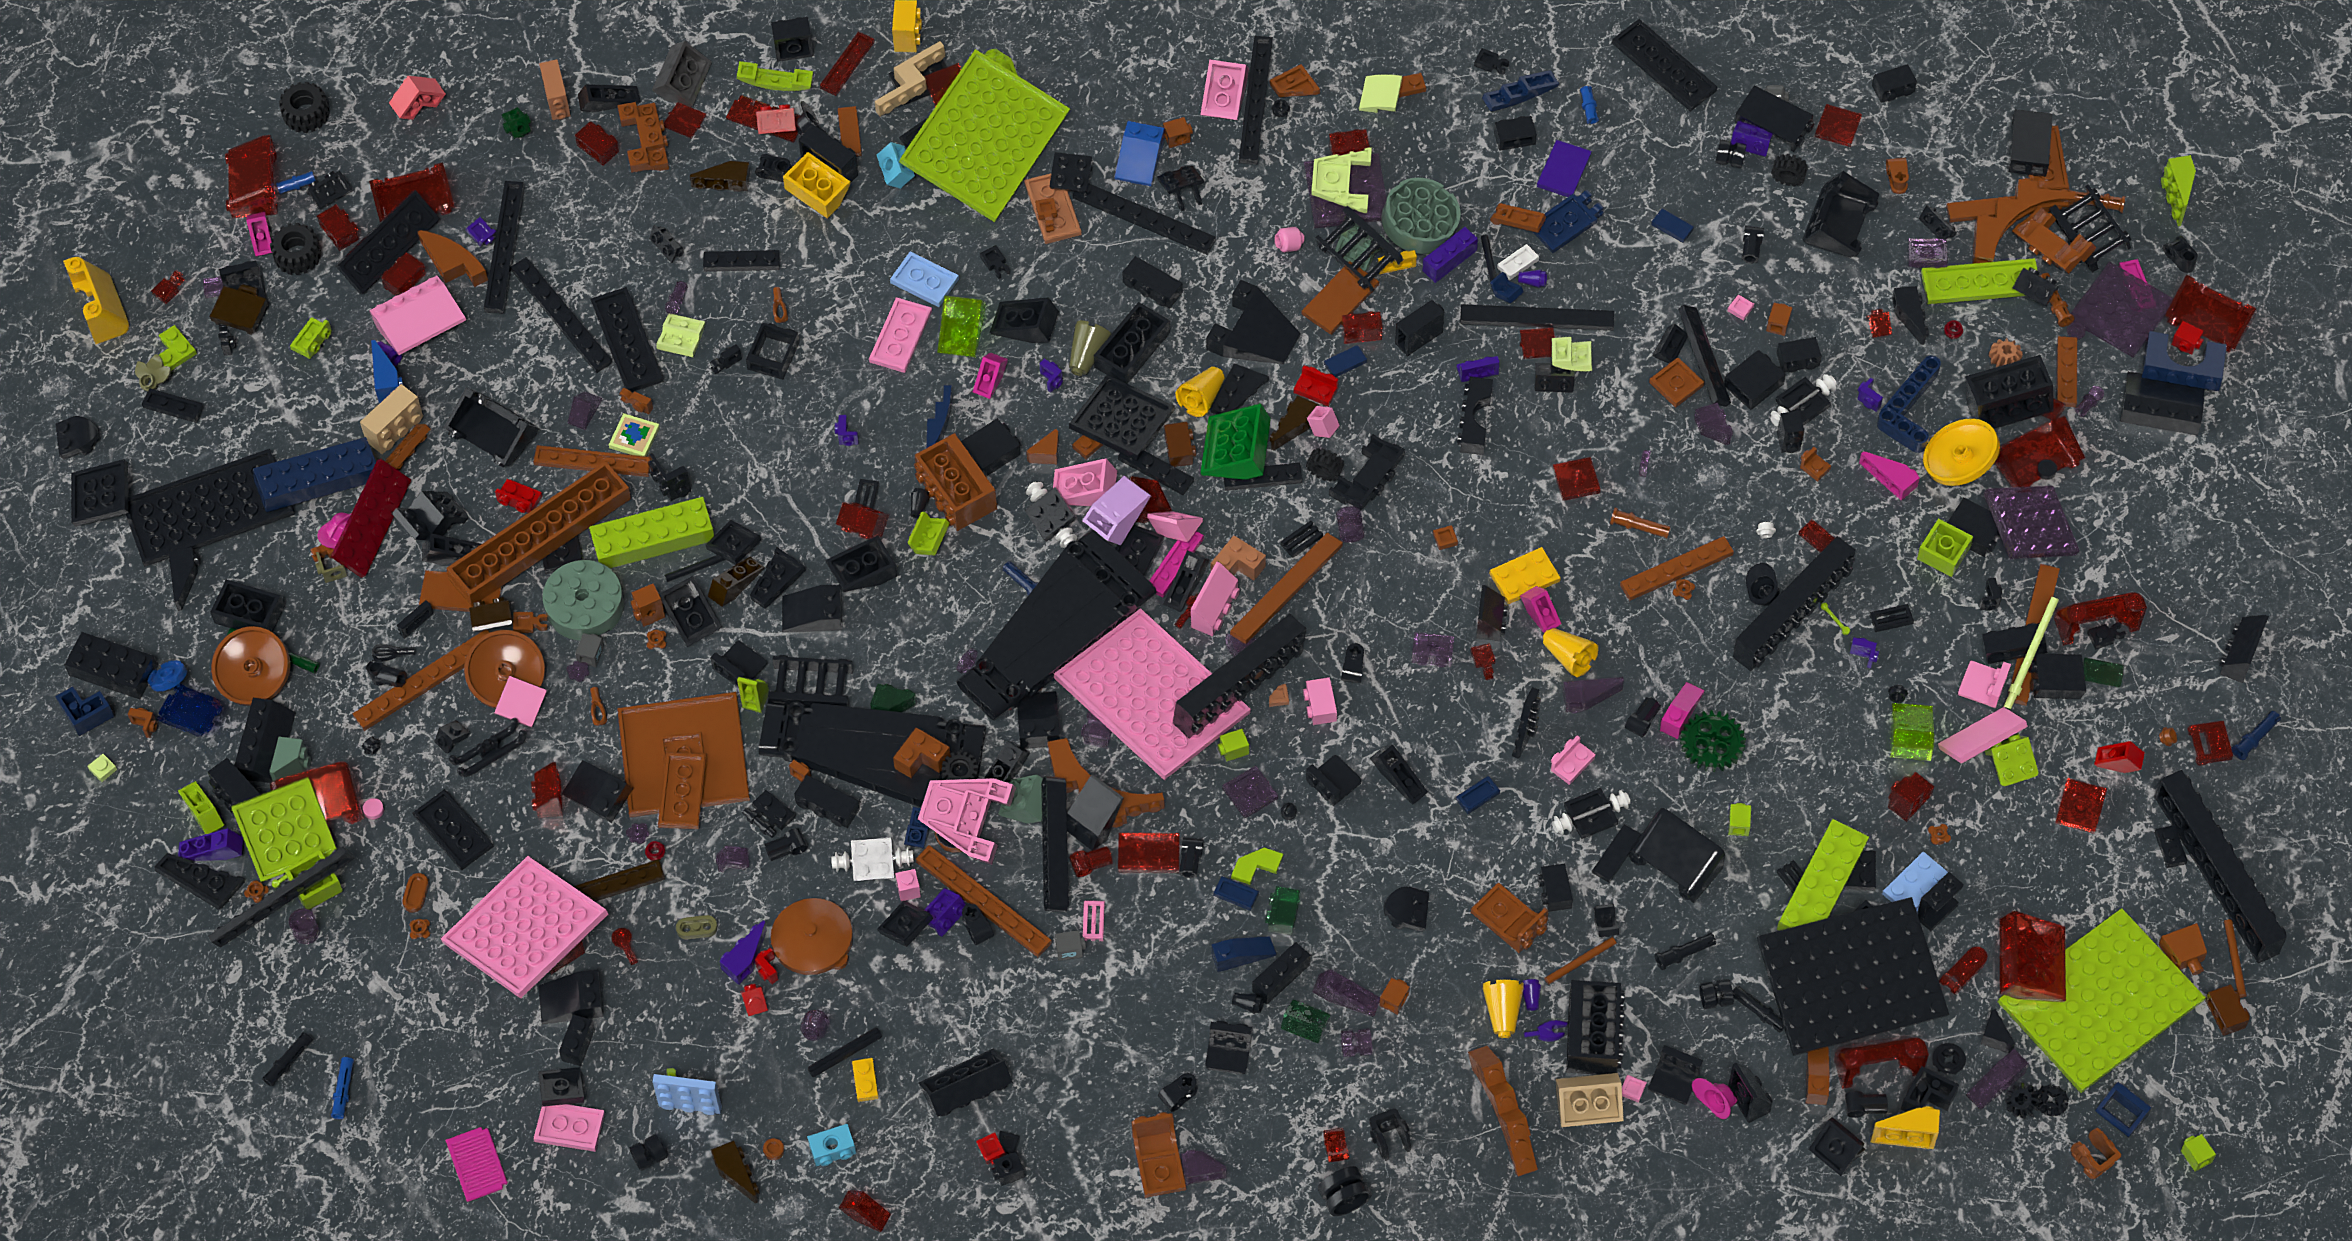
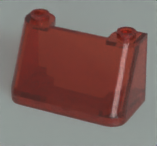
(251, 178)
(429, 184)
(2214, 313)
(2049, 441)
(2125, 608)
(333, 789)
(1908, 1050)

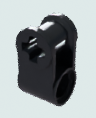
(772, 167)
(2181, 254)
(1353, 665)
(978, 926)
(1177, 1094)

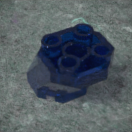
(189, 710)

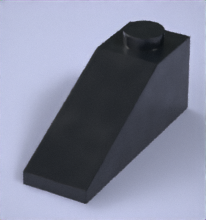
(606, 97)
(445, 550)
(183, 573)
(1186, 580)
(1398, 773)

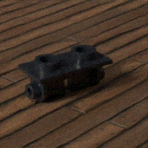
(1935, 223)
(661, 239)

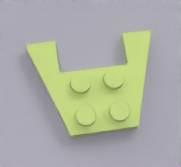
(1332, 179)

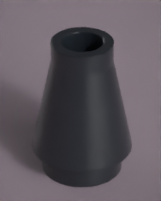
(919, 500)
(1249, 1002)

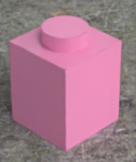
(1323, 421)
(907, 885)

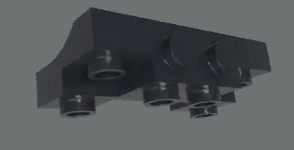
(1372, 476)

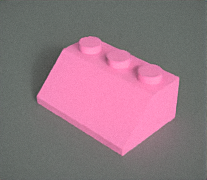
(1214, 600)

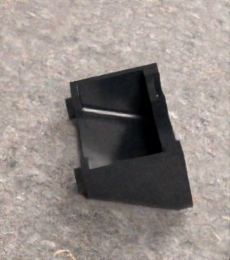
(1840, 215)
(490, 427)
(1679, 853)

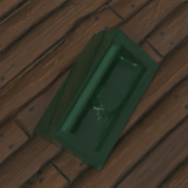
(2103, 672)

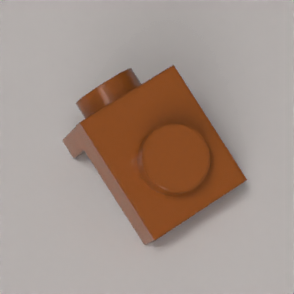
(143, 718)

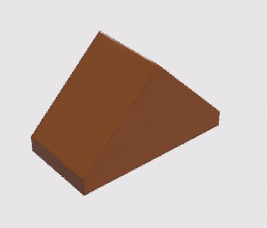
(1045, 450)

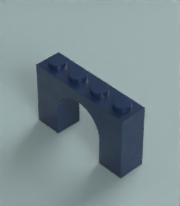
(2160, 367)

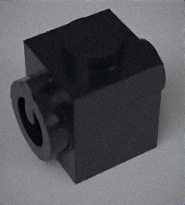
(1007, 1169)

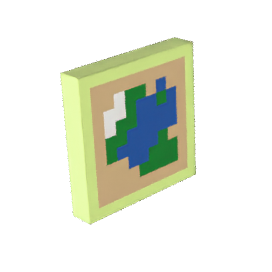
(634, 435)

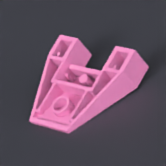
(959, 811)

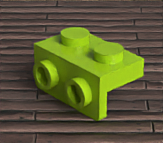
(311, 337)
(927, 534)

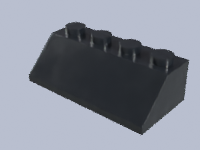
(257, 747)
(966, 1082)

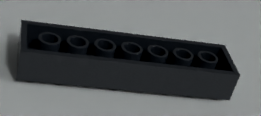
(1794, 604)
(1239, 676)

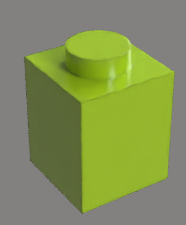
(1233, 745)
(1739, 819)
(2198, 1152)

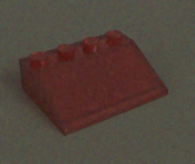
(2032, 958)

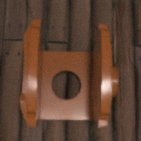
(2105, 1146)

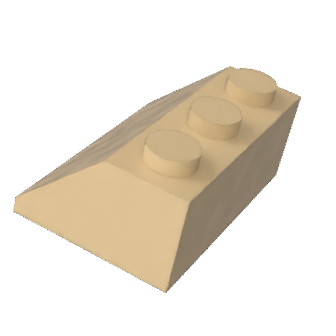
(1589, 1100)

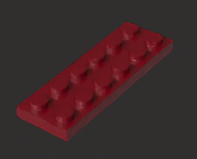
(370, 518)

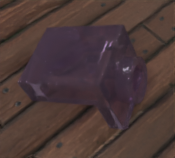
(732, 858)

